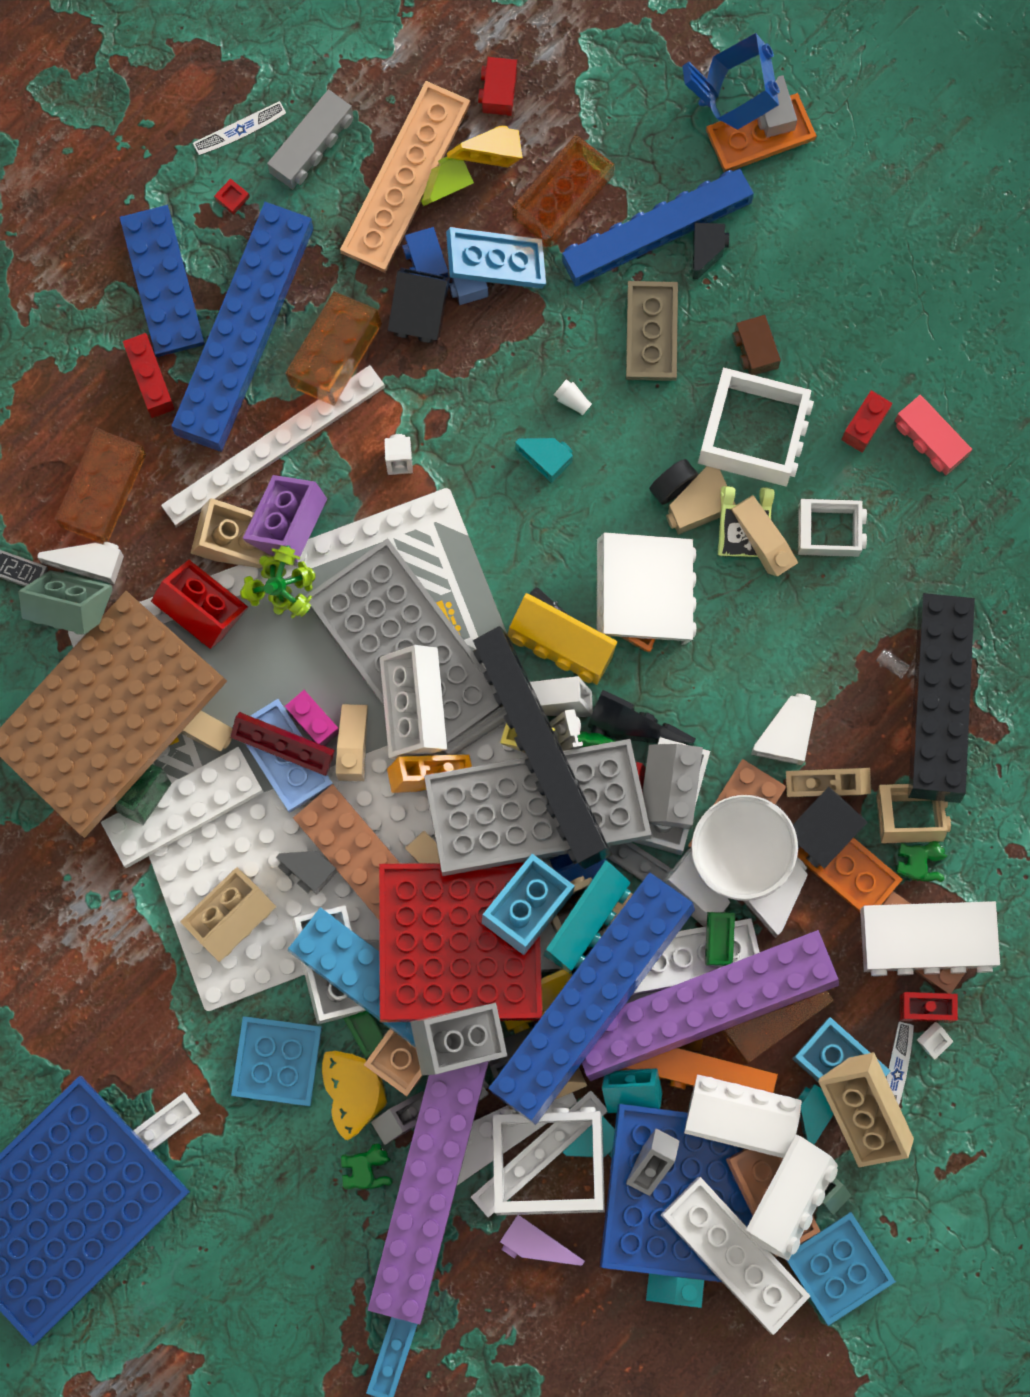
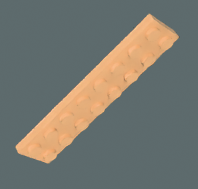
(405, 176)

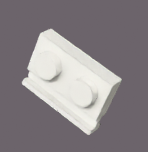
(567, 728)

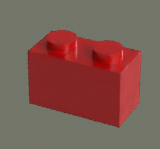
(499, 86)
(866, 421)
(928, 1007)

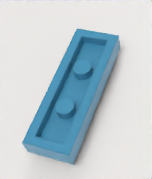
(391, 1358)

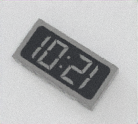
(19, 569)

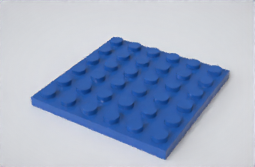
(634, 1230)

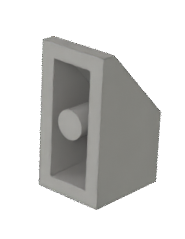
(781, 118)
(398, 1119)
(653, 1162)

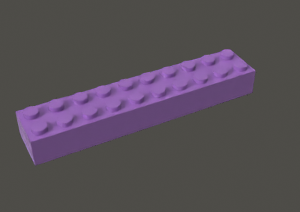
(713, 1003)
(427, 1193)

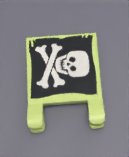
(731, 535)

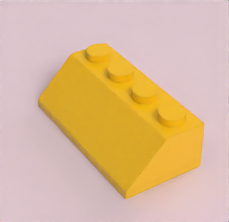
(561, 639)

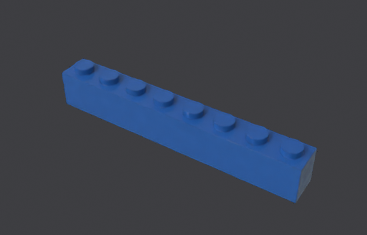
(656, 227)

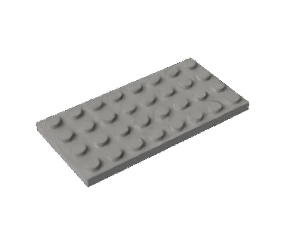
(383, 608)
(500, 818)

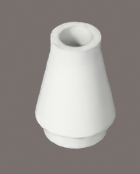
(572, 397)

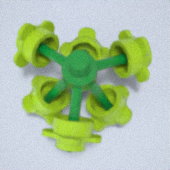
(276, 585)

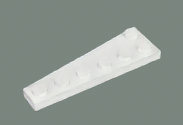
(480, 1143)

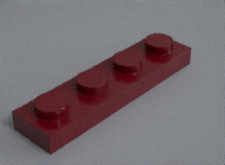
(282, 743)

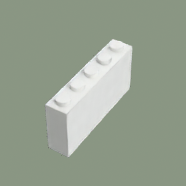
(930, 938)

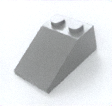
(458, 1039)

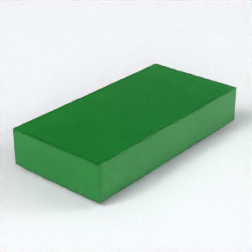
(719, 938)
(364, 1031)

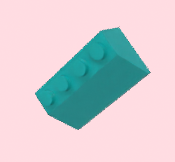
(588, 917)

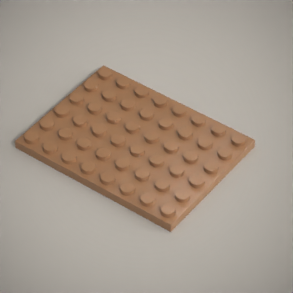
(106, 713)

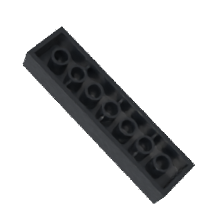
(941, 698)

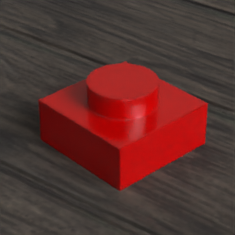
(232, 196)

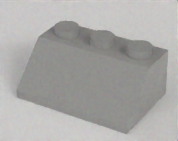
(671, 784)

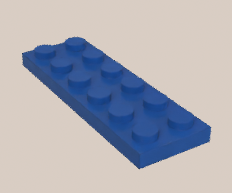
(162, 281)

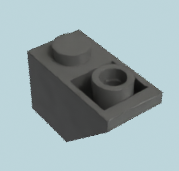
(309, 868)

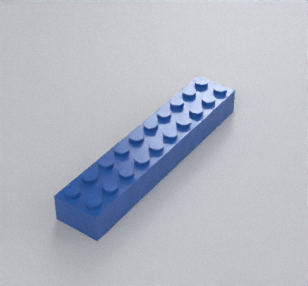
(242, 327)
(592, 998)

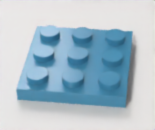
(276, 1061)
(839, 1269)

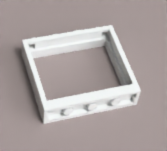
(745, 464)
(549, 1206)

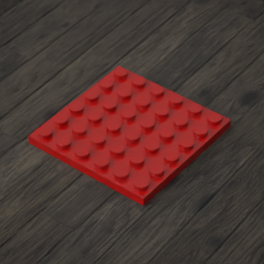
(441, 954)

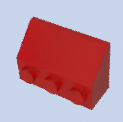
(199, 603)

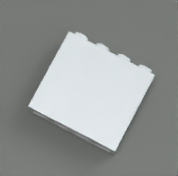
(646, 587)

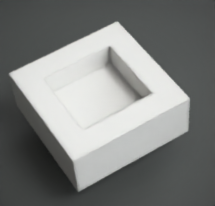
(935, 1040)

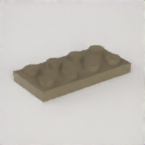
(652, 330)

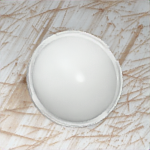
(744, 847)

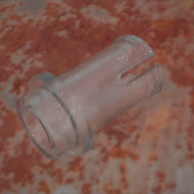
(892, 663)

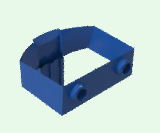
(709, 88)

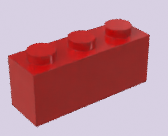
(148, 375)

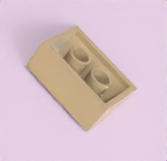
(228, 914)

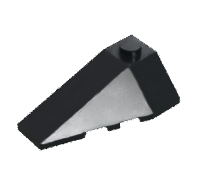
(618, 720)

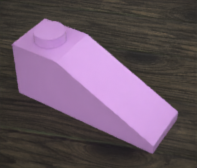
(532, 1243)

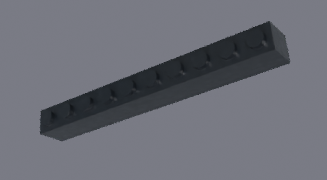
(542, 748)

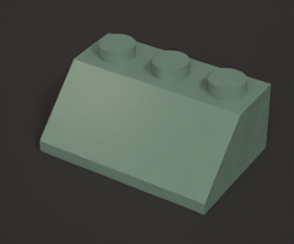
(64, 602)

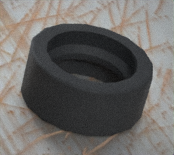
(673, 481)

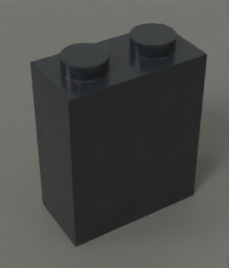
(418, 305)
(827, 828)

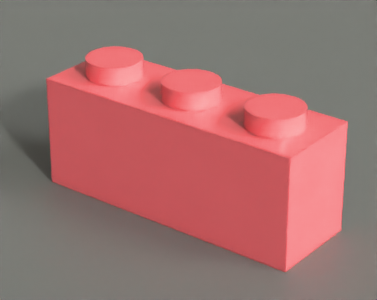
(932, 435)

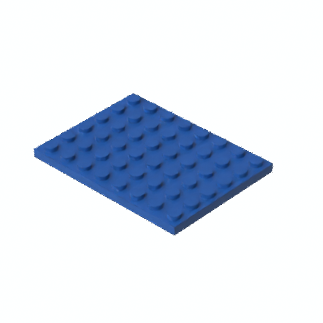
(73, 1206)

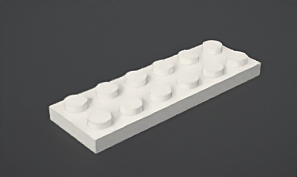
(185, 807)
(686, 956)
(735, 1256)

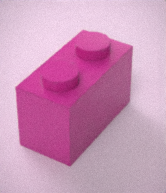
(312, 719)

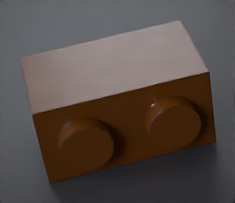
(756, 345)

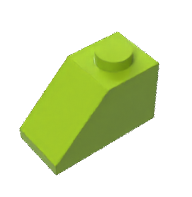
(445, 179)

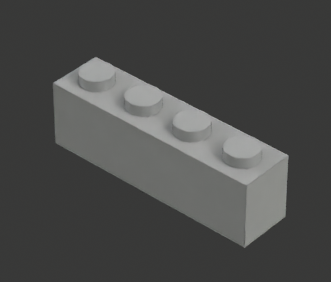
(310, 139)

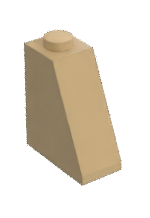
(698, 502)
(208, 732)

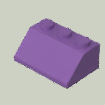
(285, 515)

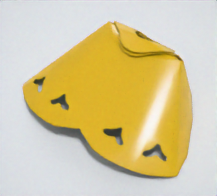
(357, 1092)

